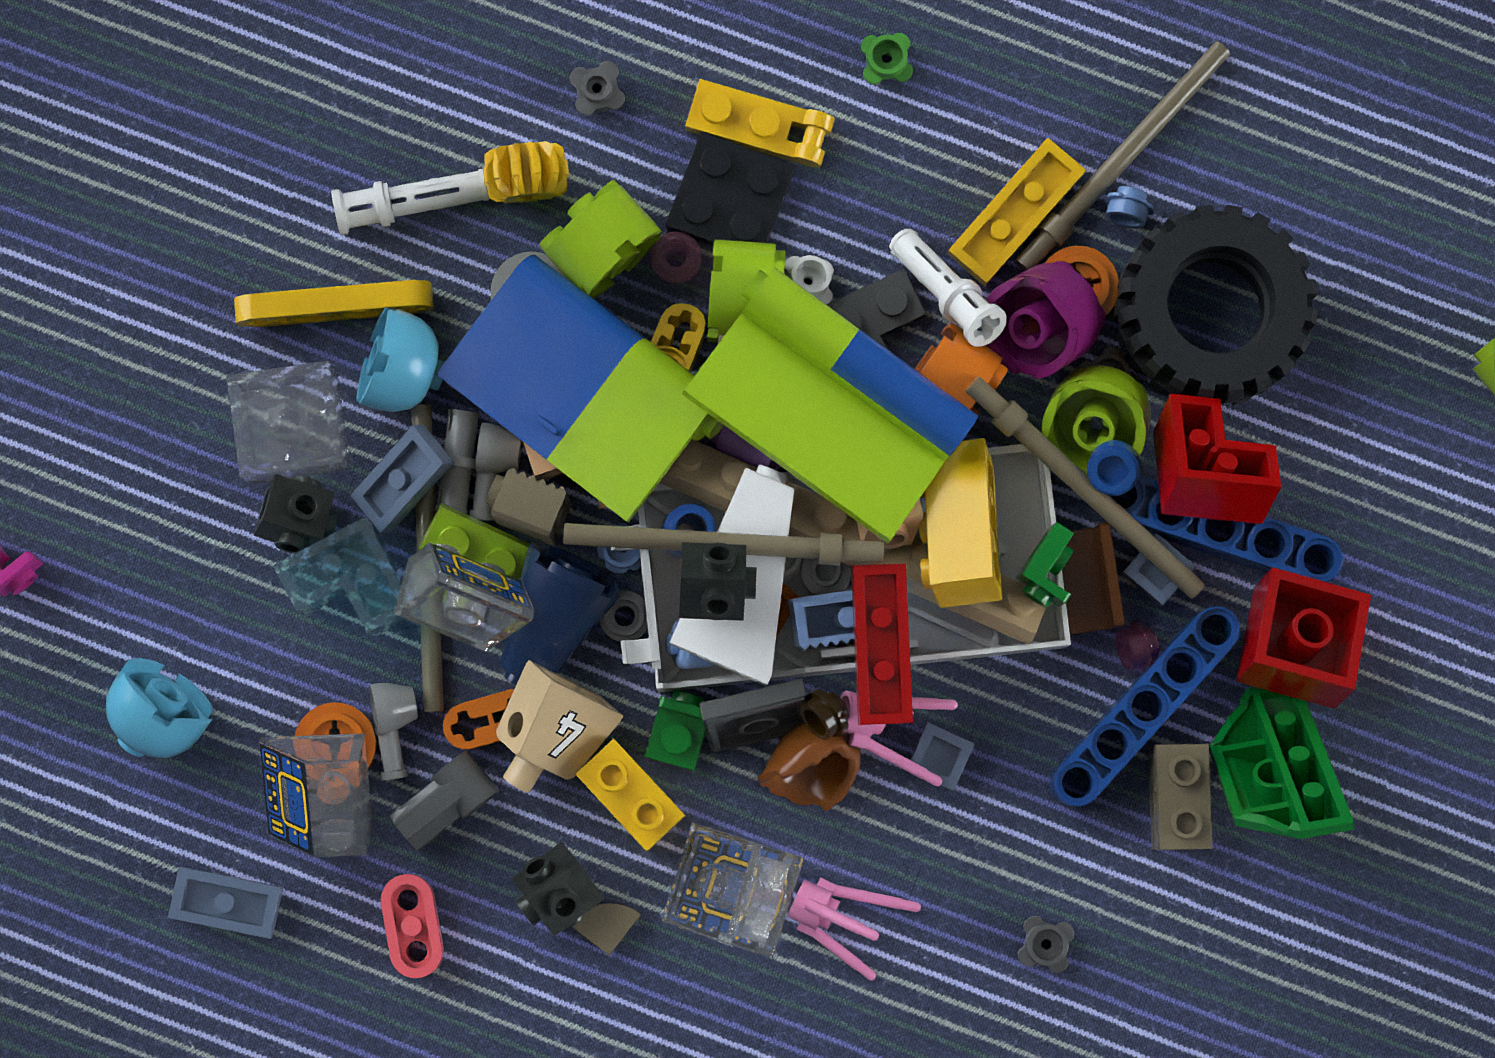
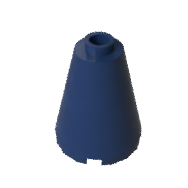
(566, 607)

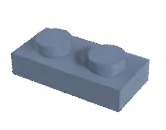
(402, 478)
(225, 902)

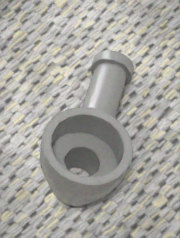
(496, 453)
(392, 709)

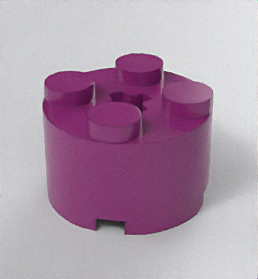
(1048, 319)

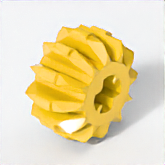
(525, 172)

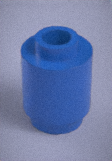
(690, 514)

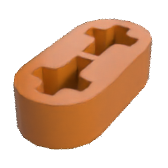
(477, 709)

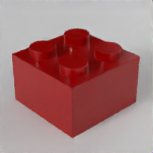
(1304, 638)

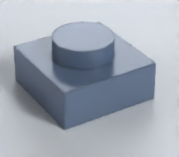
(1150, 578)
(942, 754)

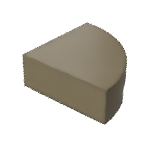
(607, 925)

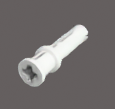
(470, 187)
(958, 298)

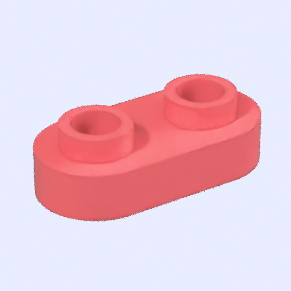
(412, 925)

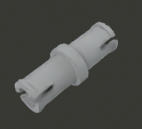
(460, 447)

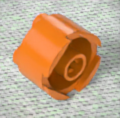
(957, 363)

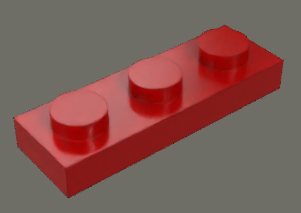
(881, 644)

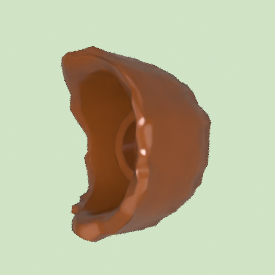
(811, 768)

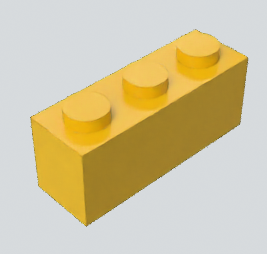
(962, 529)

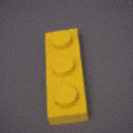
(1016, 211)

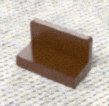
(1092, 582)

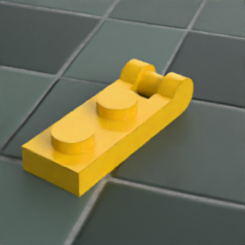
(758, 123)

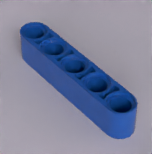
(1239, 544)
(1165, 692)

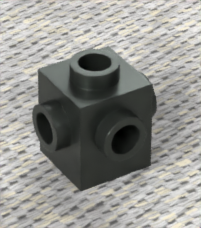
(295, 513)
(715, 581)
(555, 890)

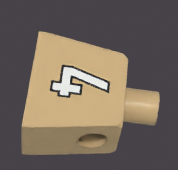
(552, 726)

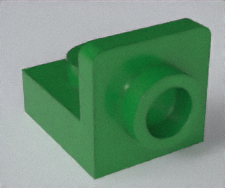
(1048, 556)
(677, 731)

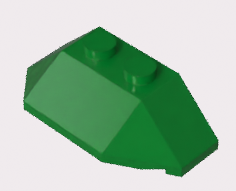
(1278, 769)

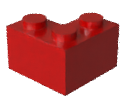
(1204, 472)

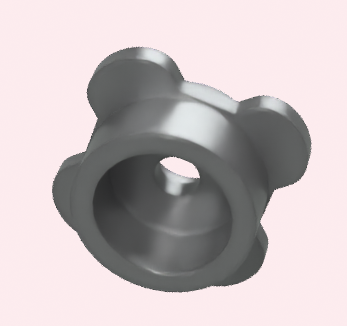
(588, 100)
(1058, 935)

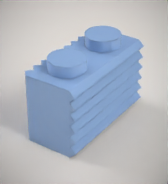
(822, 620)

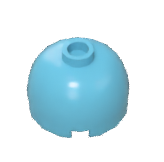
(400, 363)
(154, 712)

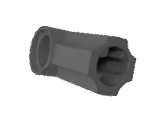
(454, 793)

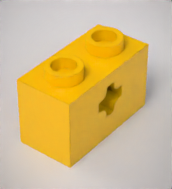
(630, 795)

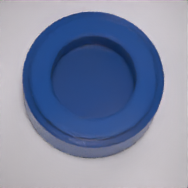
(1114, 467)

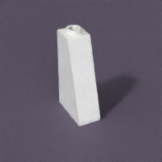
(748, 646)

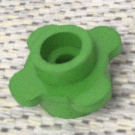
(892, 45)

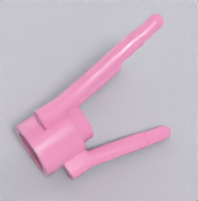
(861, 734)
(816, 908)

